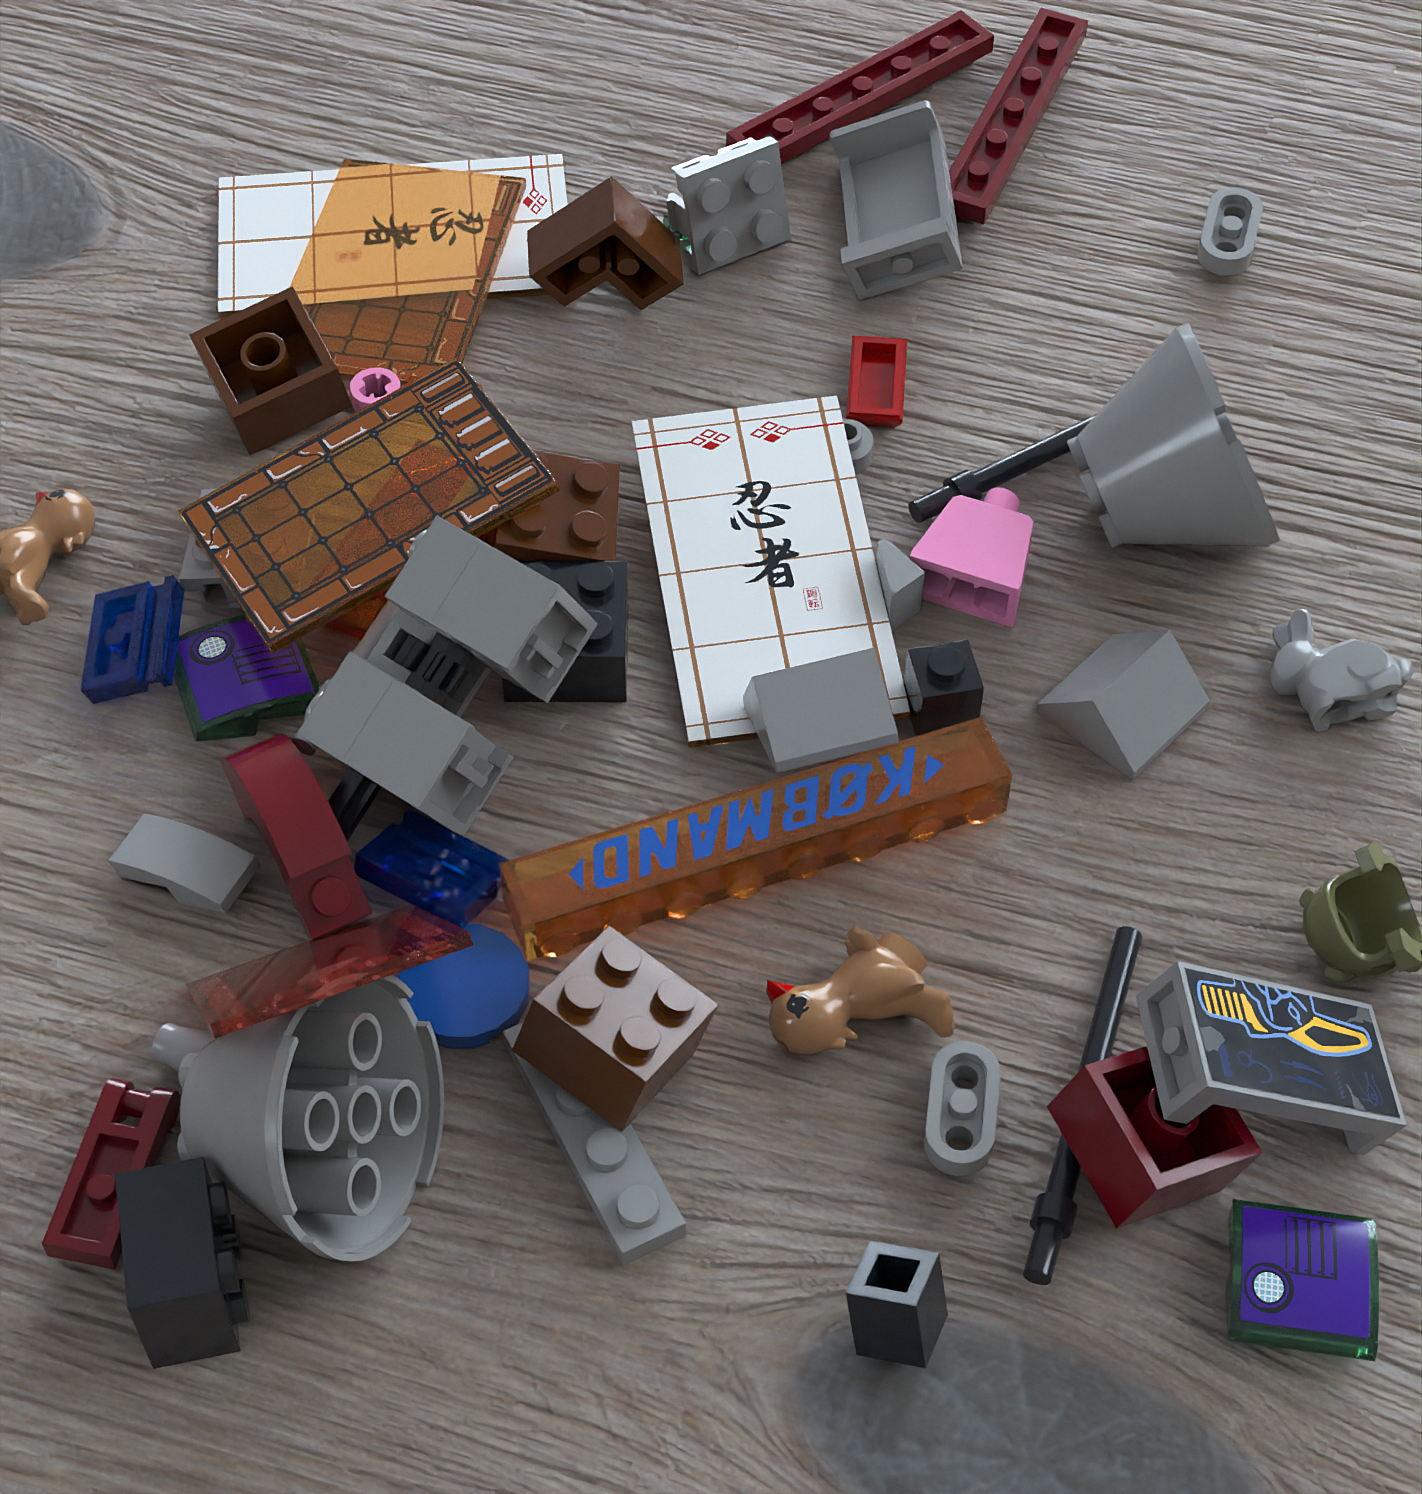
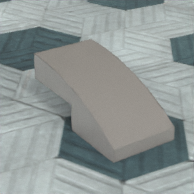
(186, 860)

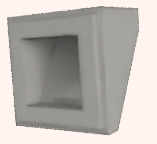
(900, 583)

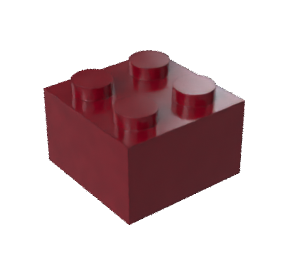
(1136, 1156)

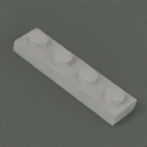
(608, 1167)

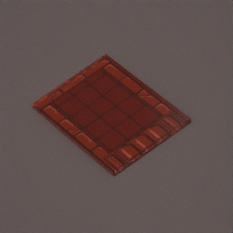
(323, 968)

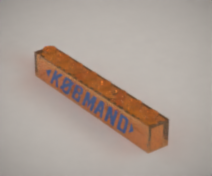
(754, 838)

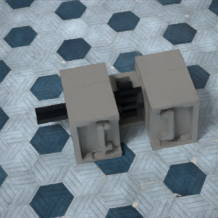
(402, 707)

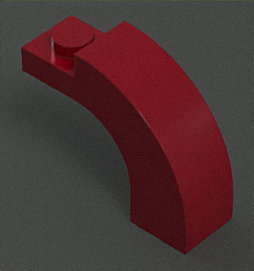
(301, 832)

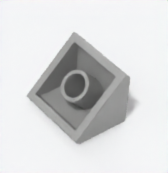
(1128, 699)
(821, 710)

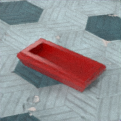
(877, 381)

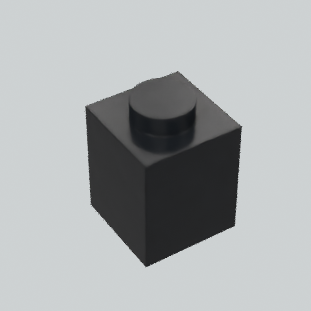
(942, 686)
(897, 1304)

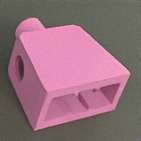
(977, 556)

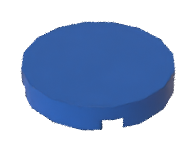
(471, 990)

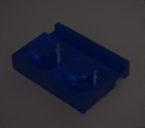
(132, 640)
(432, 868)

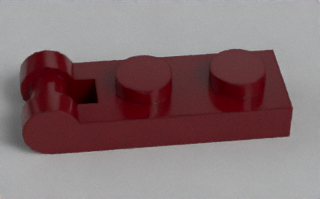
(87, 1214)

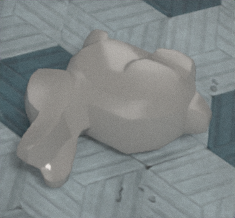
(1337, 680)

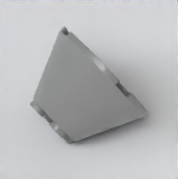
(1171, 459)
(322, 1117)

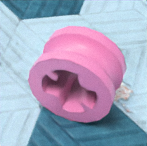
(370, 382)

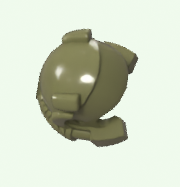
(1363, 920)

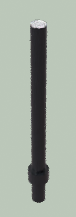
(975, 483)
(1055, 1209)

